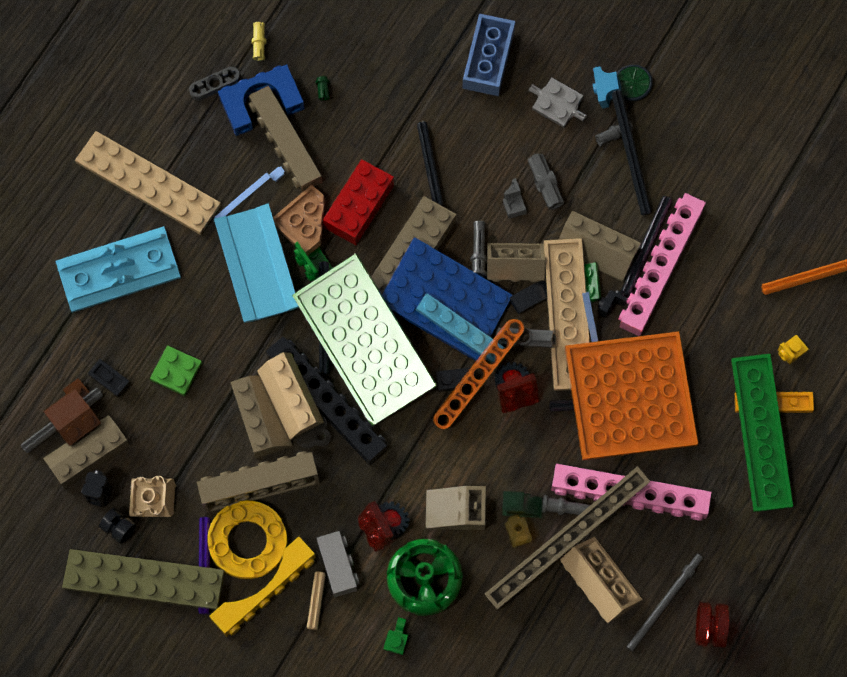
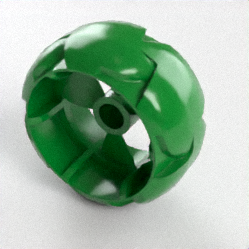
(444, 561)

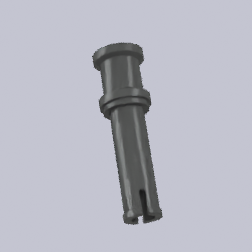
(478, 257)
(562, 506)

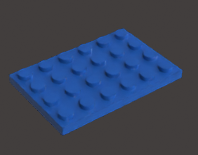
(452, 284)

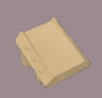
(152, 497)

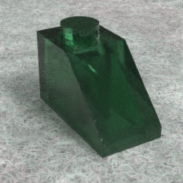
(521, 504)

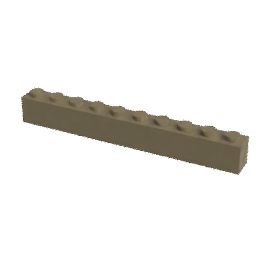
(567, 538)

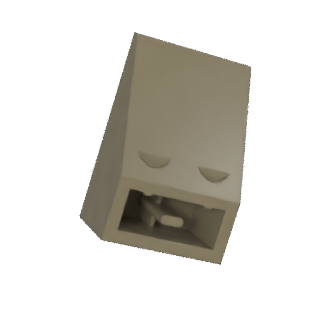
(456, 508)

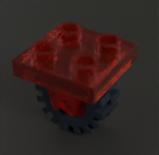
(515, 387)
(382, 523)

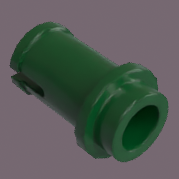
(323, 89)

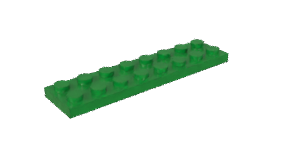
(762, 433)

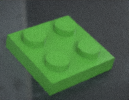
(175, 370)

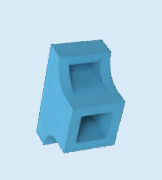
(605, 85)

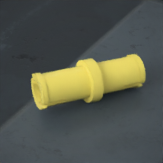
(258, 41)

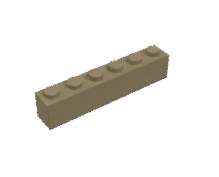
(284, 138)

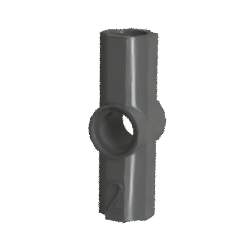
(545, 181)
(537, 338)

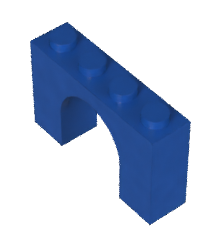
(235, 96)

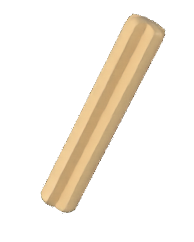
(316, 599)

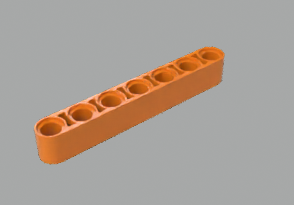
(487, 370)

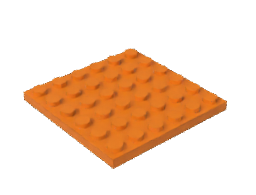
(631, 395)

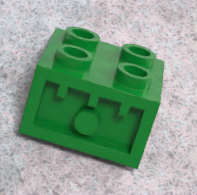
(310, 262)

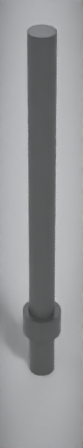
(687, 572)

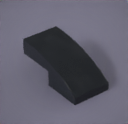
(529, 297)

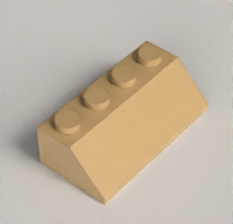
(290, 395)
(600, 579)

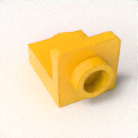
(792, 349)

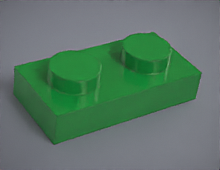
(592, 281)

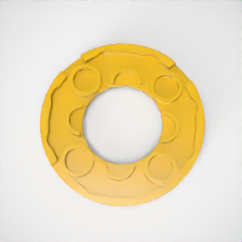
(247, 512)

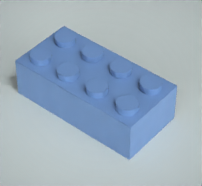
(488, 54)

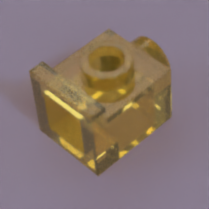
(521, 537)

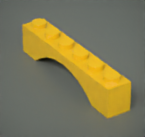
(233, 614)

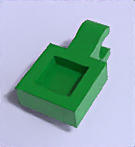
(396, 639)

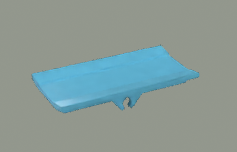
(256, 263)
(117, 269)

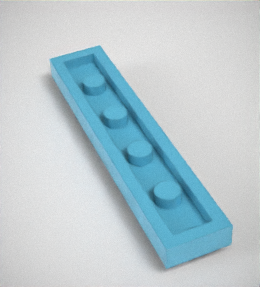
(455, 325)

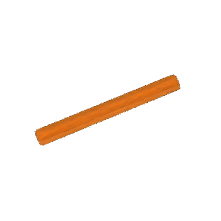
(804, 277)

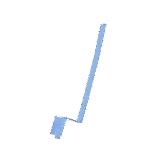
(275, 176)
(590, 319)

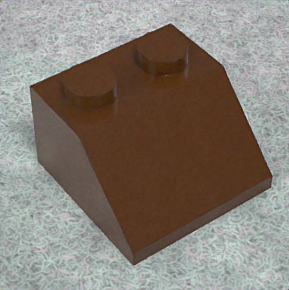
(72, 417)

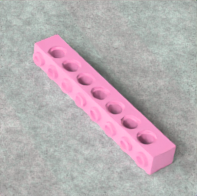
(687, 205)
(700, 498)

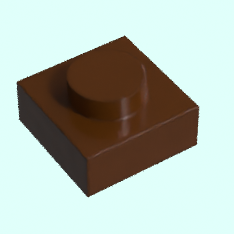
(78, 385)

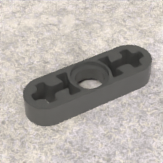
(216, 76)

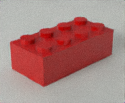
(358, 202)

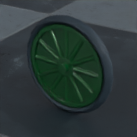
(635, 82)

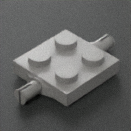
(557, 102)

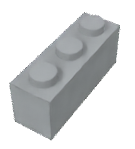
(338, 563)

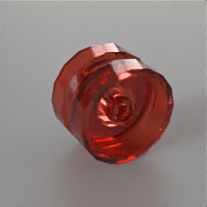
(714, 625)

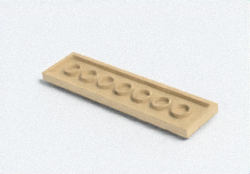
(148, 182)
(565, 302)

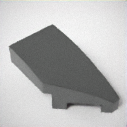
(513, 201)

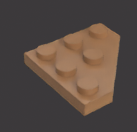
(303, 219)

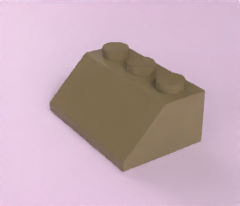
(515, 262)

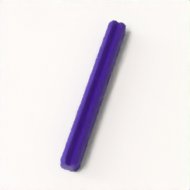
(204, 554)

